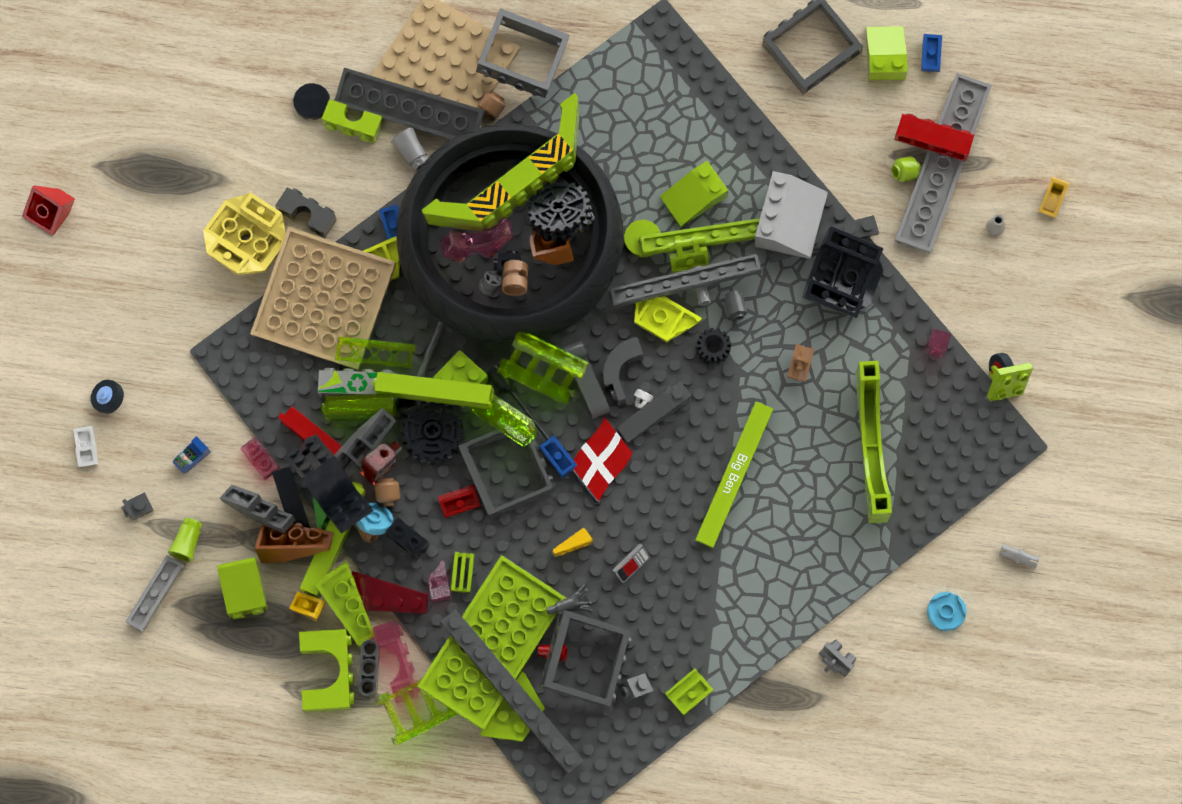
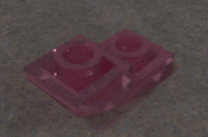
(259, 458)

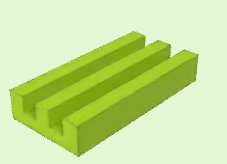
(454, 576)

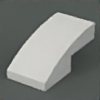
(85, 446)

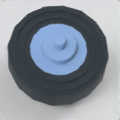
(107, 396)

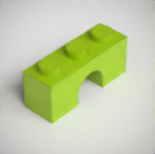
(366, 128)

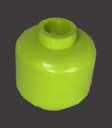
(905, 169)

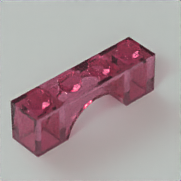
(389, 638)

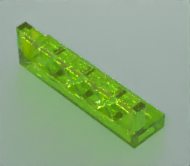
(374, 344)
(508, 421)

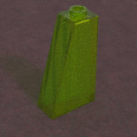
(358, 406)

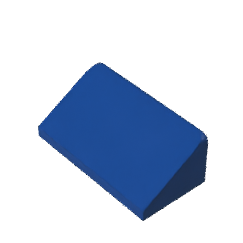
(557, 457)

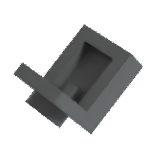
(635, 688)

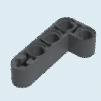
(588, 385)

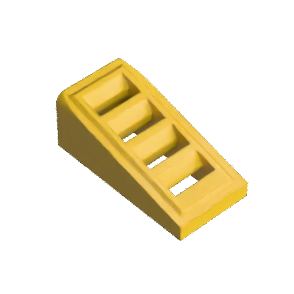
(573, 543)

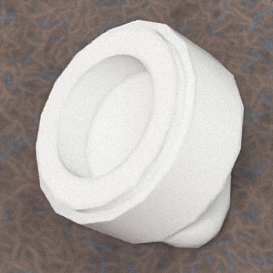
(641, 395)

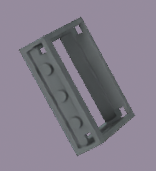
(534, 30)
(829, 68)
(539, 463)
(555, 651)

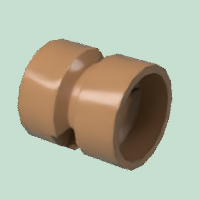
(515, 277)

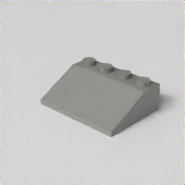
(790, 216)

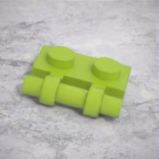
(688, 259)

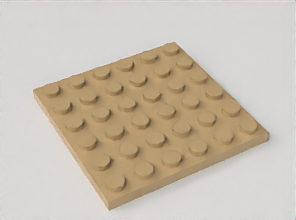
(441, 54)
(322, 294)

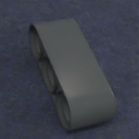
(369, 659)

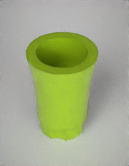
(186, 540)

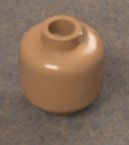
(492, 104)
(387, 491)

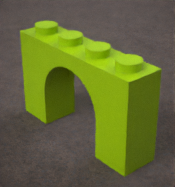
(338, 695)

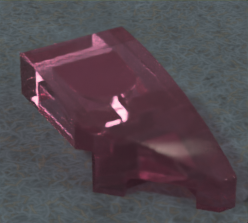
(439, 584)

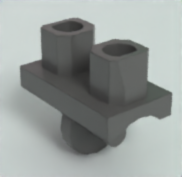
(835, 660)

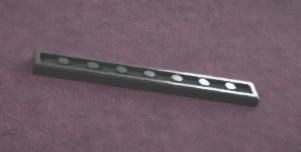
(685, 280)

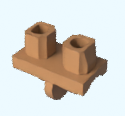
(800, 363)

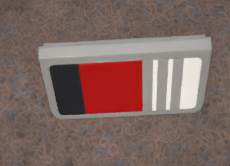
(631, 563)

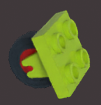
(1007, 378)

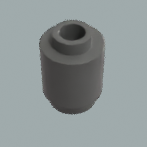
(735, 305)

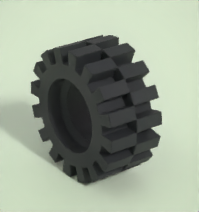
(717, 335)

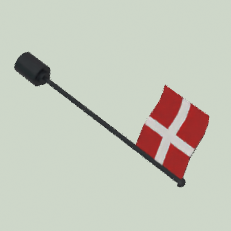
(598, 458)

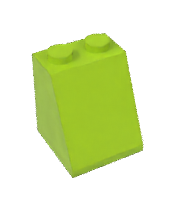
(242, 587)

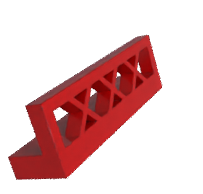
(305, 428)

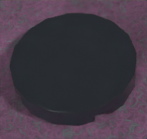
(311, 101)

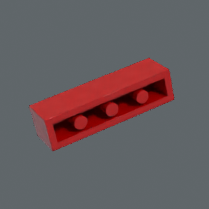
(934, 137)

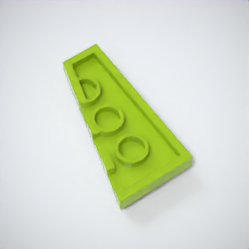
(344, 599)

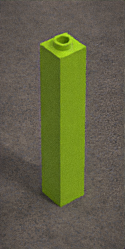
(434, 390)
(324, 562)

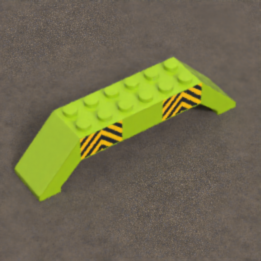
(517, 184)

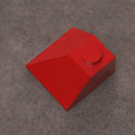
(48, 208)

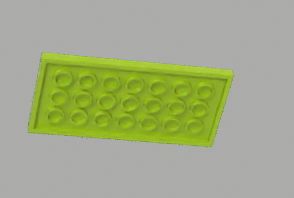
(511, 621)

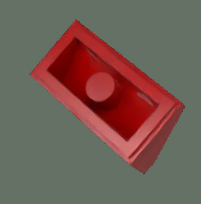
(459, 501)

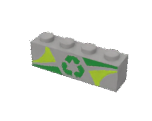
(346, 382)

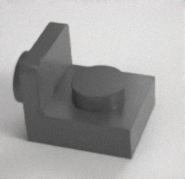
(137, 506)

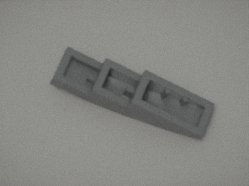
(365, 438)
(257, 509)

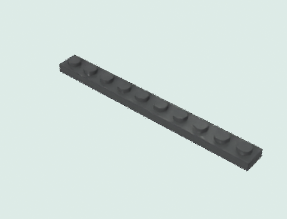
(511, 691)

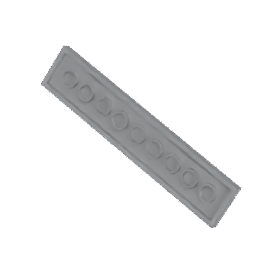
(939, 171)

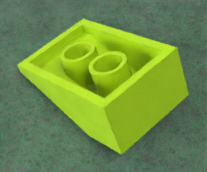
(886, 53)
(694, 194)

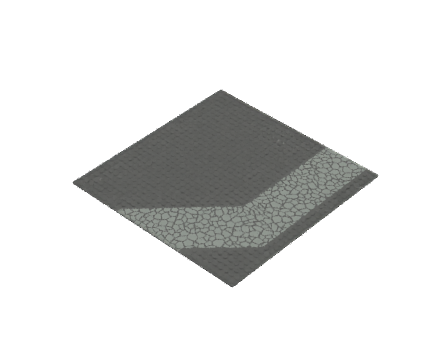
(799, 524)

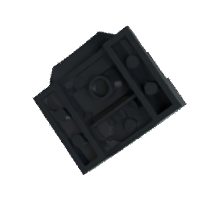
(844, 273)

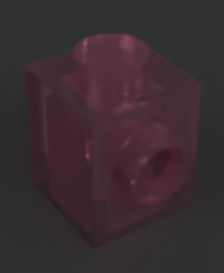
(938, 343)

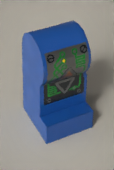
(191, 455)

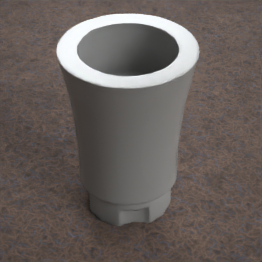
(410, 148)

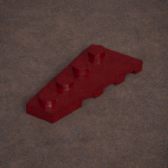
(389, 597)

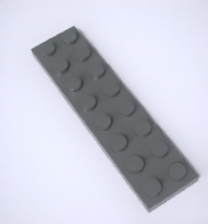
(407, 105)

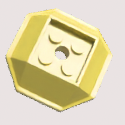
(240, 217)

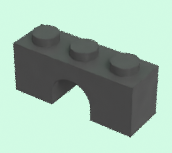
(293, 203)

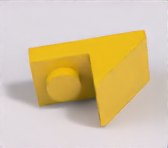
(1053, 197)
(307, 605)

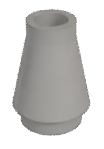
(996, 225)

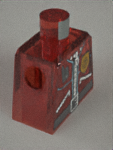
(379, 462)

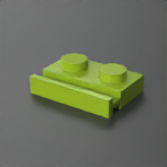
(689, 692)

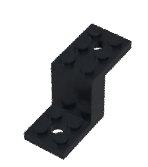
(328, 483)

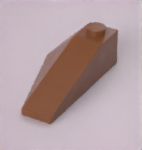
(550, 251)
(293, 544)

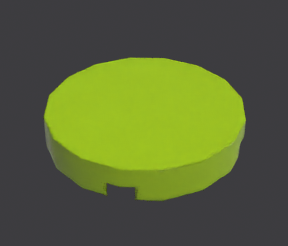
(637, 229)

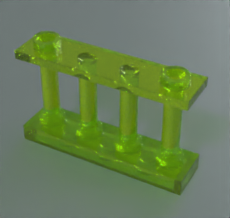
(551, 354)
(419, 725)

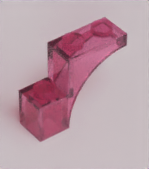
(488, 242)

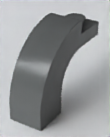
(619, 357)

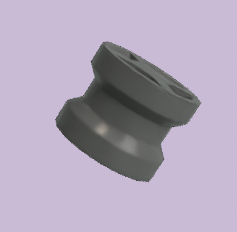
(490, 283)

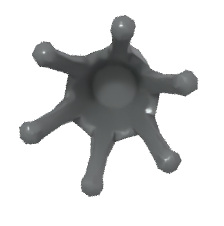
(571, 603)

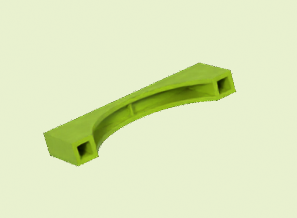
(868, 396)

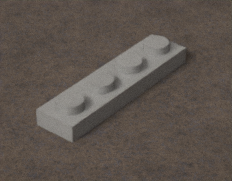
(154, 593)

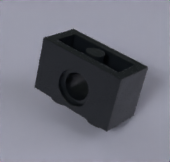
(407, 538)

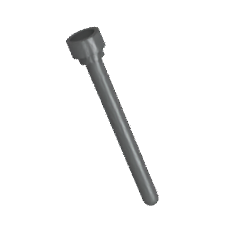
(430, 350)

